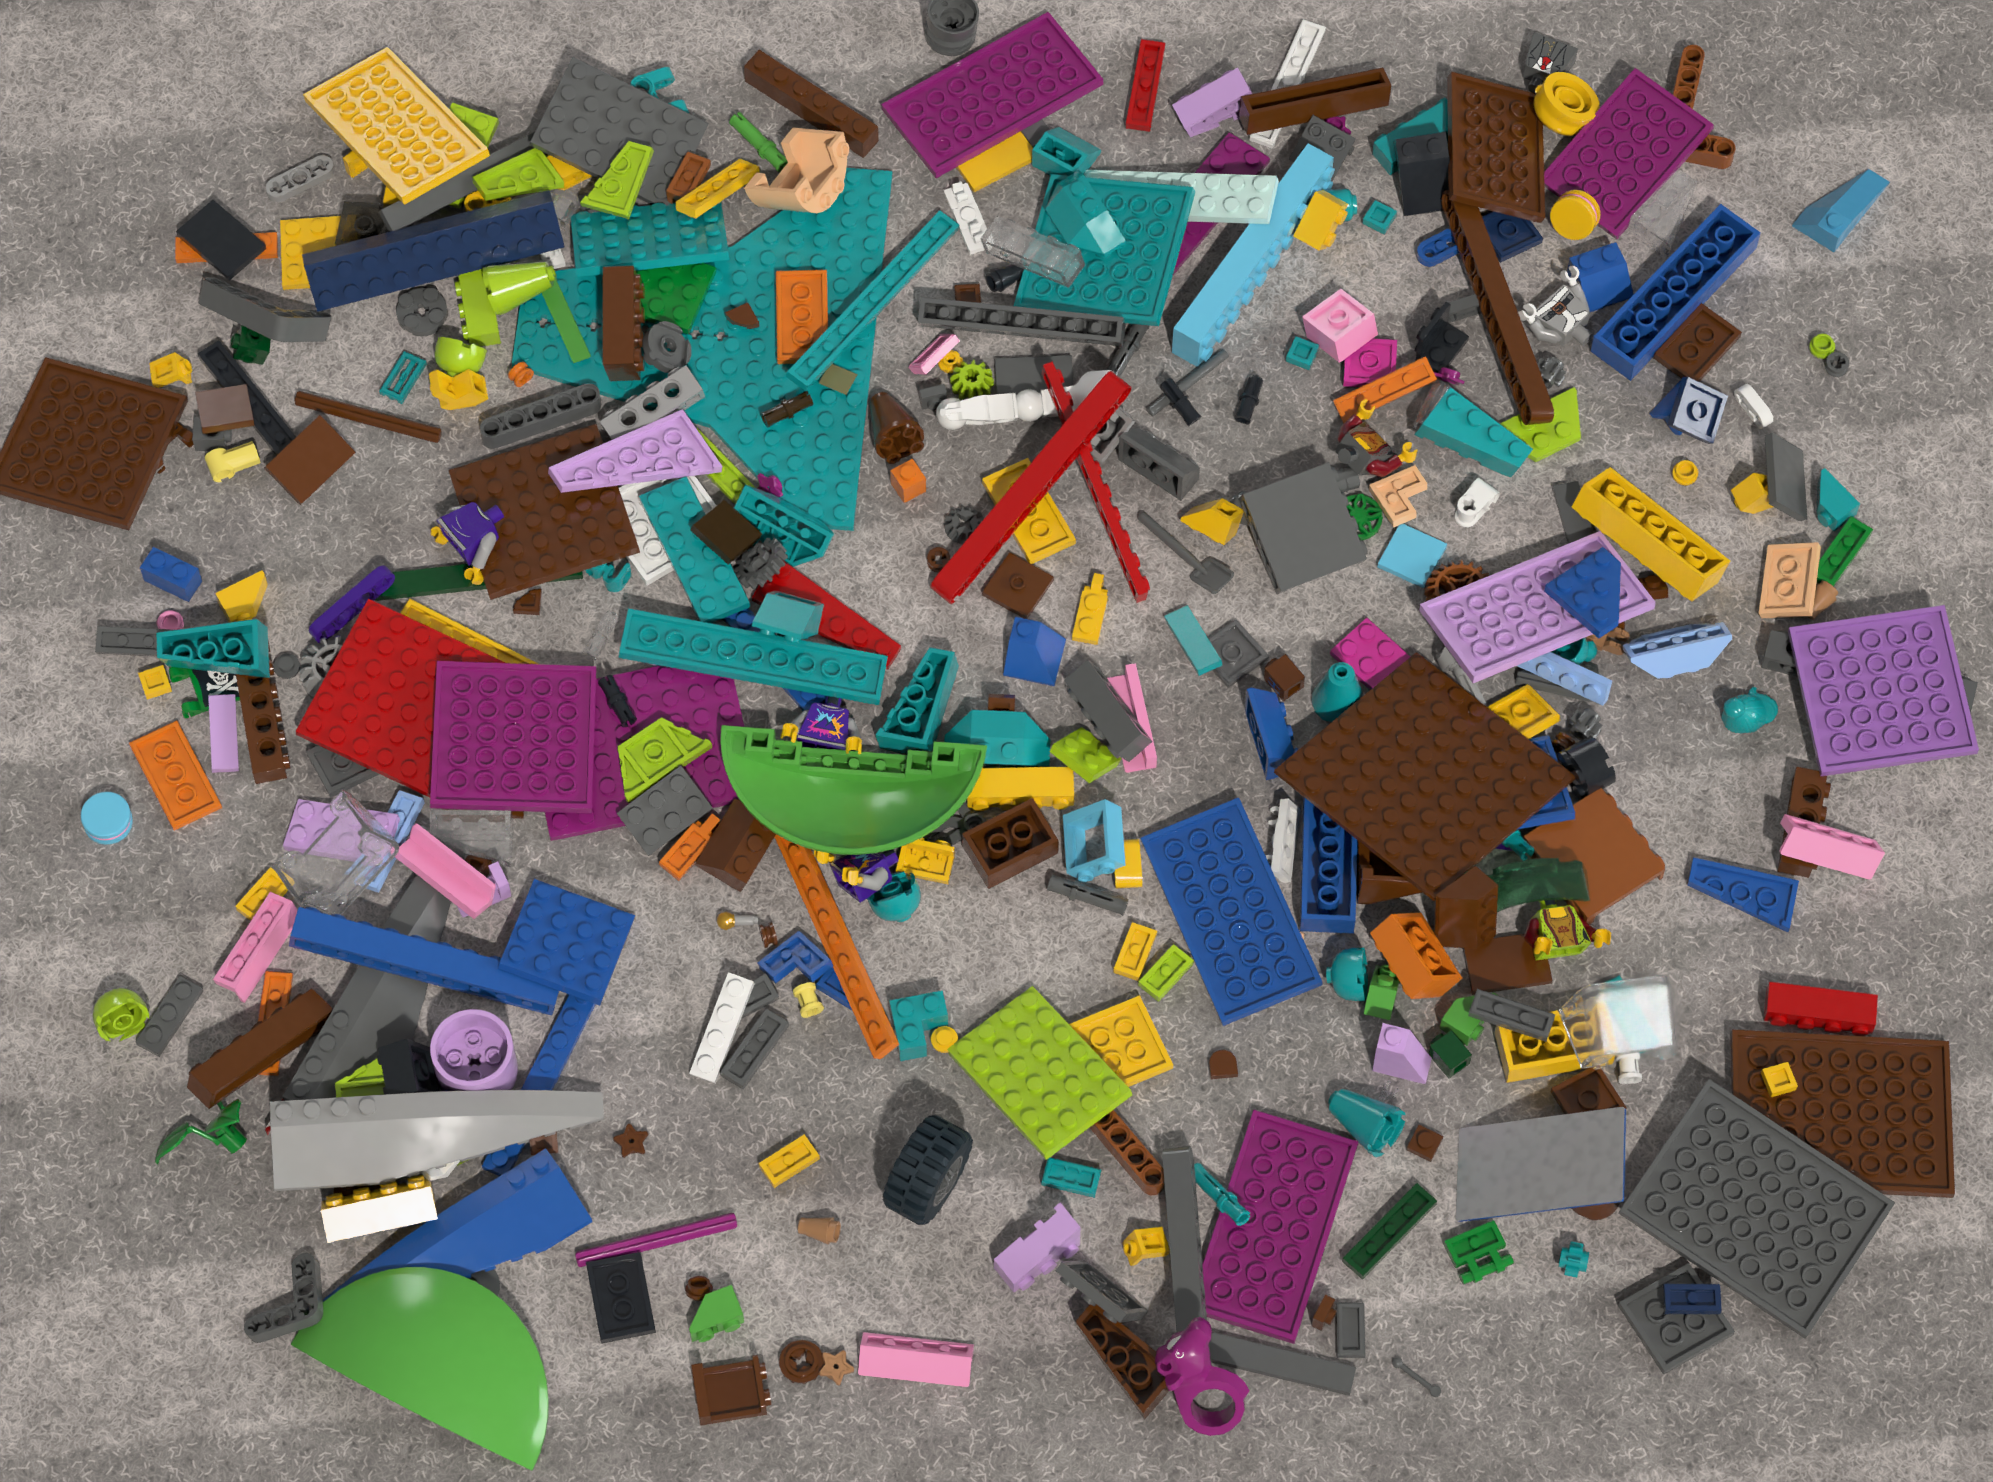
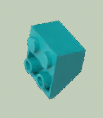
(1063, 153)
(788, 616)

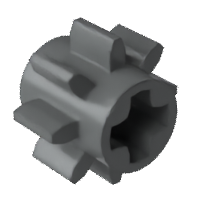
(1551, 371)
(1585, 724)

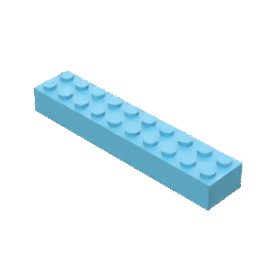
(1250, 259)

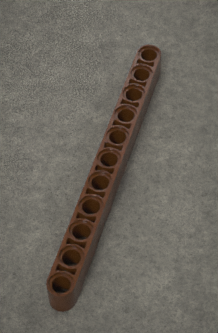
(1499, 312)

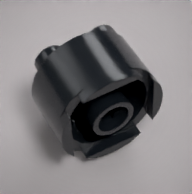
(1588, 765)

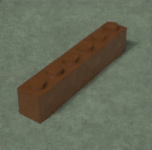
(1318, 98)
(810, 102)
(258, 1048)

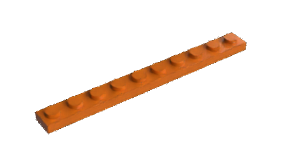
(839, 948)

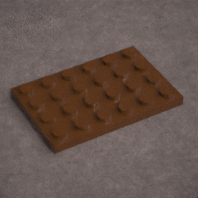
(1495, 148)

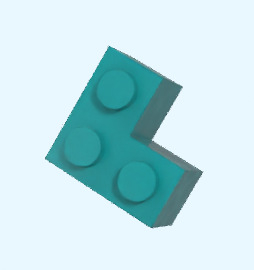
(914, 1016)

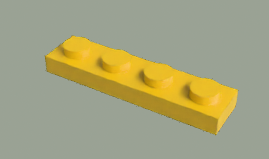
(717, 188)

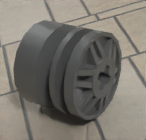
(951, 26)

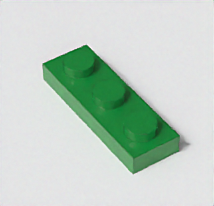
(1843, 551)

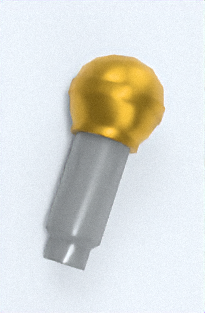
(727, 920)

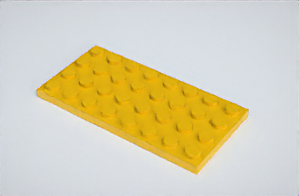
(396, 125)

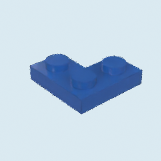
(792, 954)

